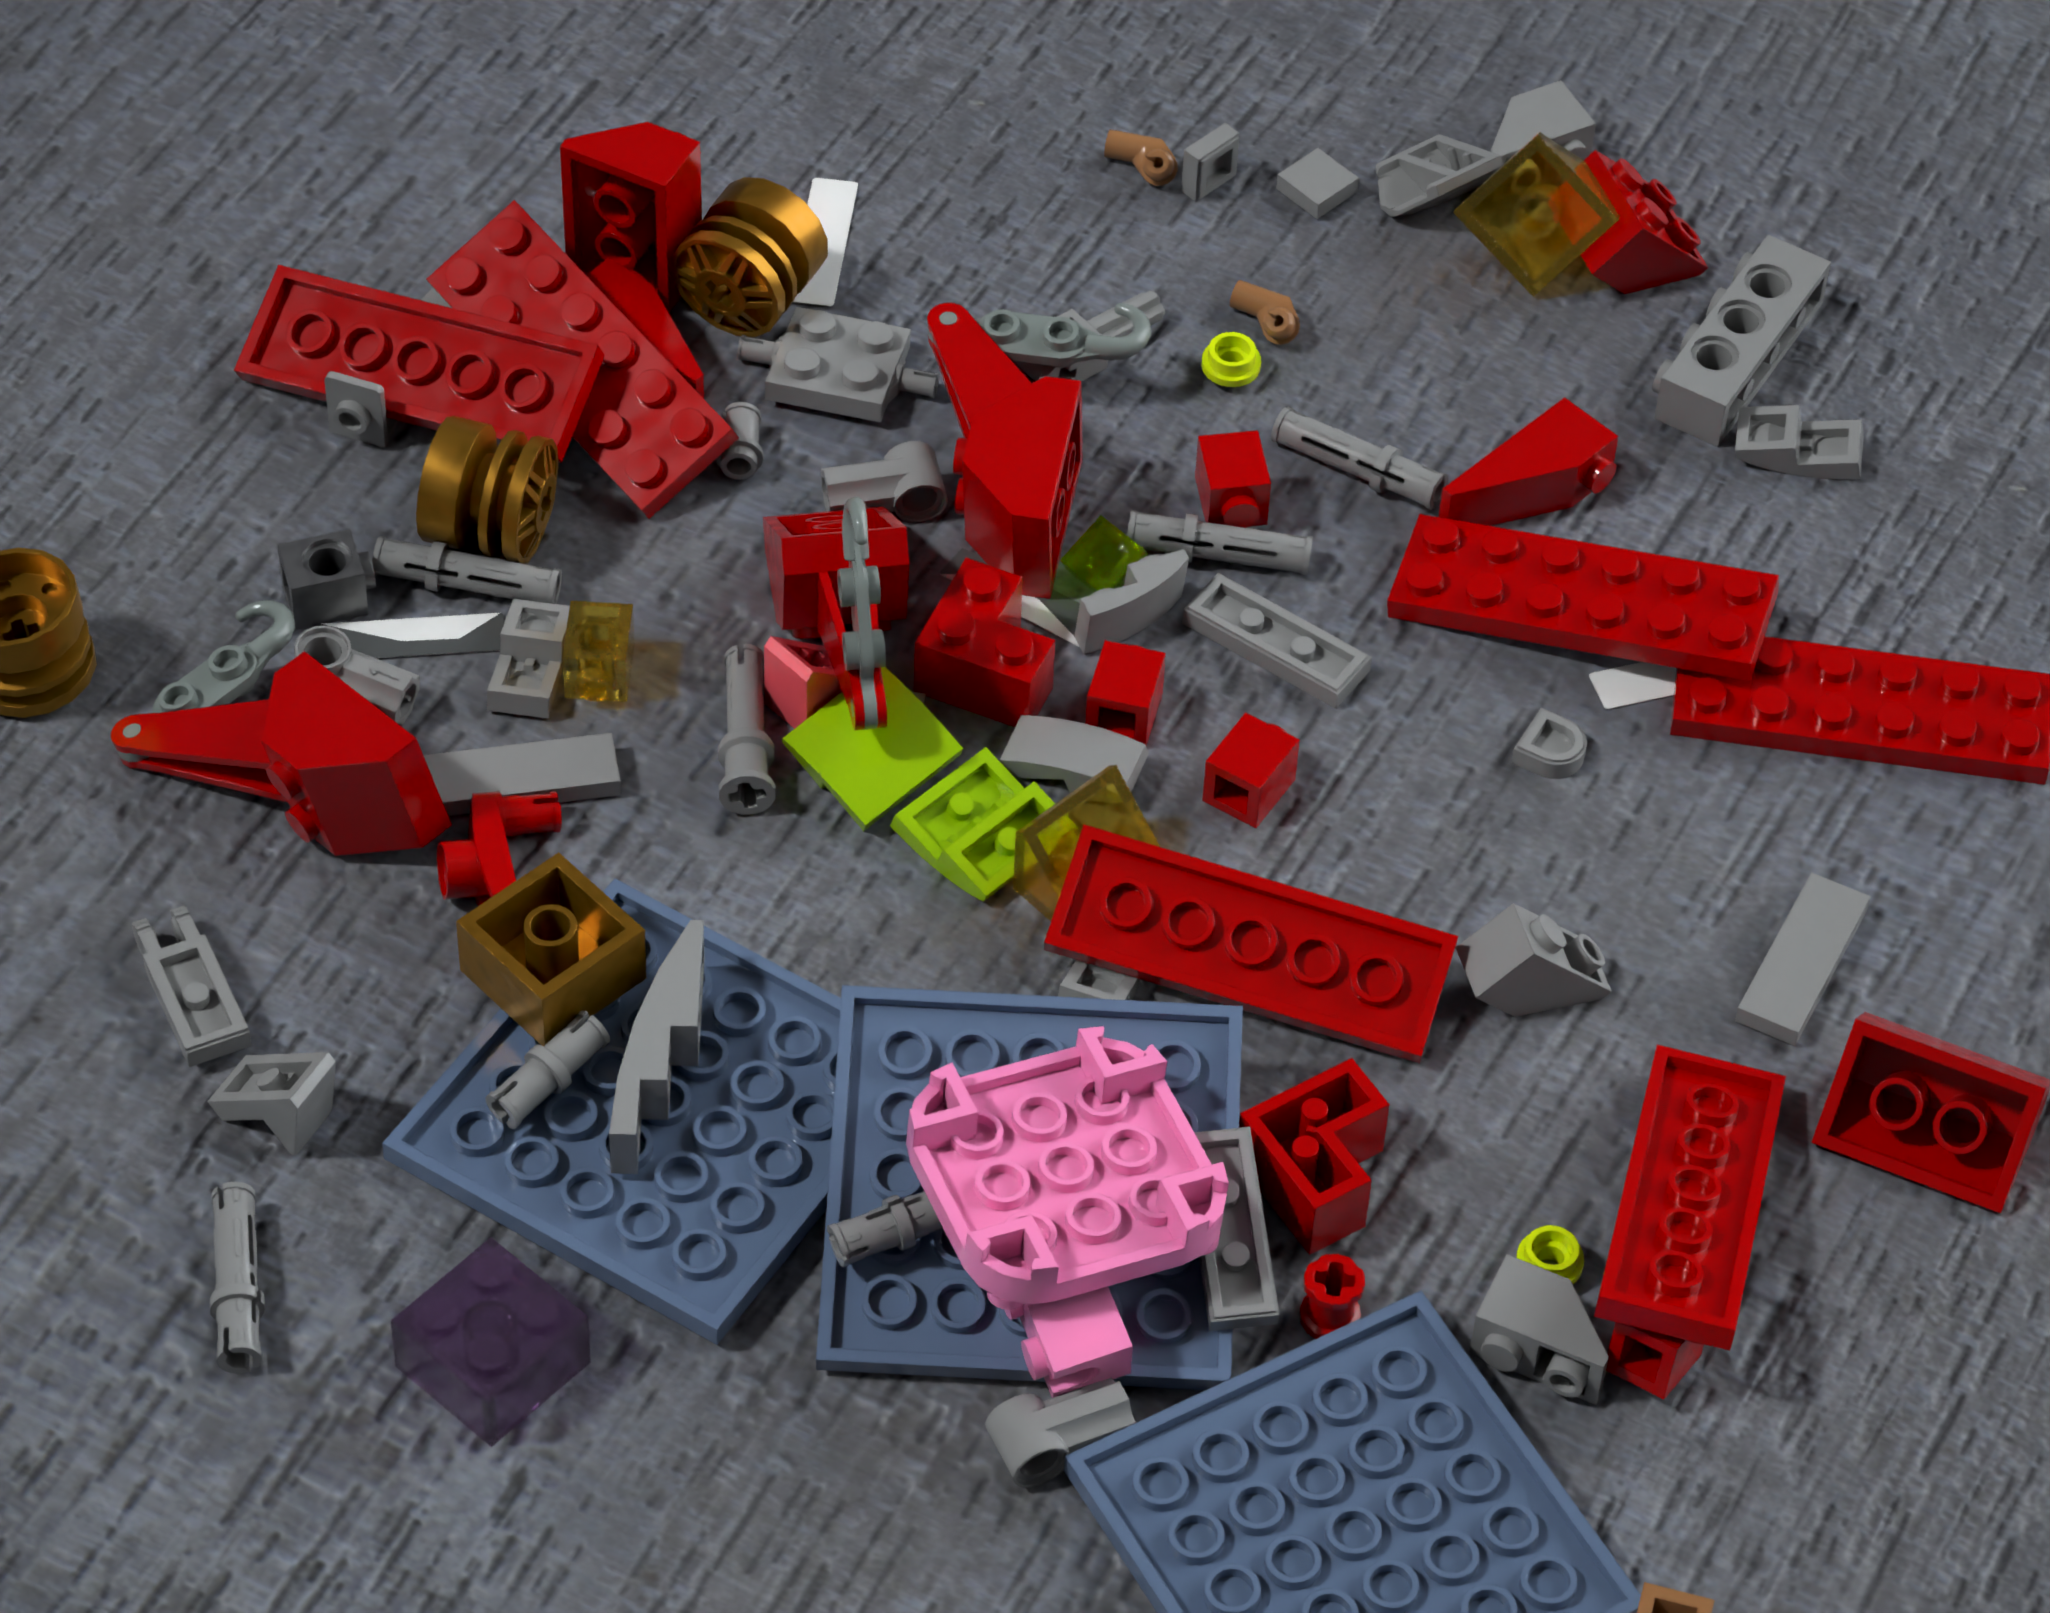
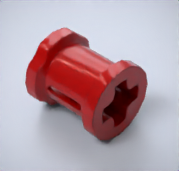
(1332, 1295)

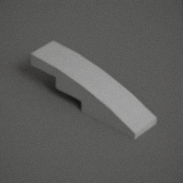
(661, 1037)

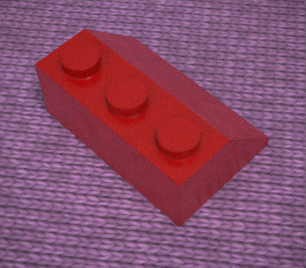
(631, 199)
(1931, 1111)

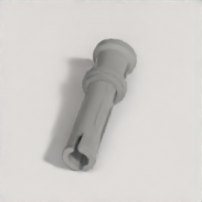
(746, 748)

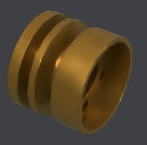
(749, 256)
(487, 489)
(43, 634)

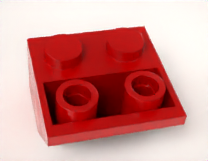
(1648, 241)

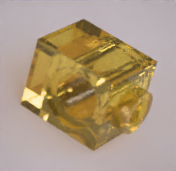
(598, 651)

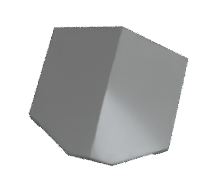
(1432, 174)

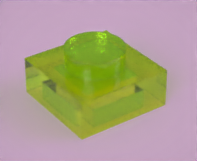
(1102, 556)

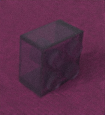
(491, 1341)

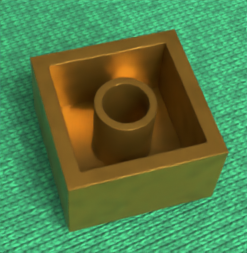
(551, 948)

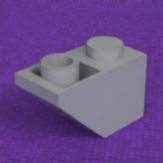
(1549, 111)
(1532, 964)
(1540, 1330)

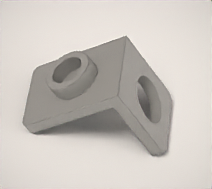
(358, 409)

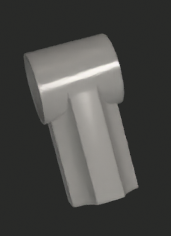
(901, 482)
(379, 682)
(1039, 1434)

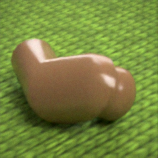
(1146, 153)
(1273, 311)

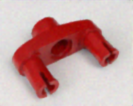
(483, 861)

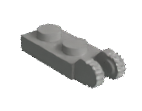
(192, 990)

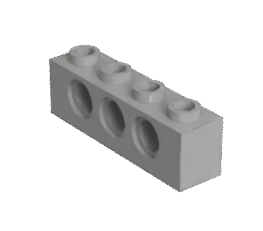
(1740, 339)

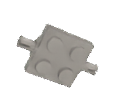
(838, 364)

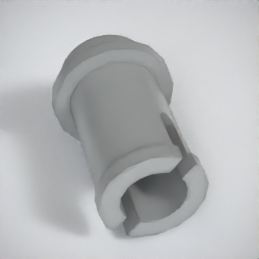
(745, 454)

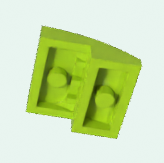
(873, 767)
(970, 823)

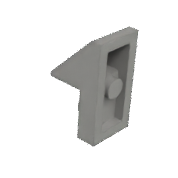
(282, 1089)

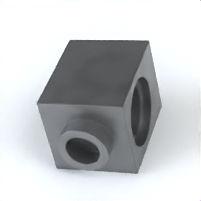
(325, 578)

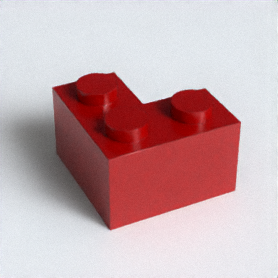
(978, 653)
(1312, 1149)

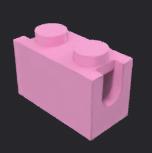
(1075, 1341)

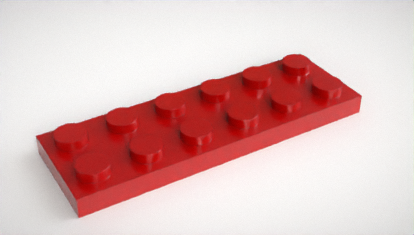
(422, 354)
(641, 413)
(1584, 596)
(1876, 710)
(1251, 943)
(1691, 1198)

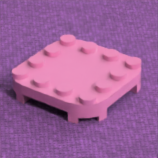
(1065, 1171)

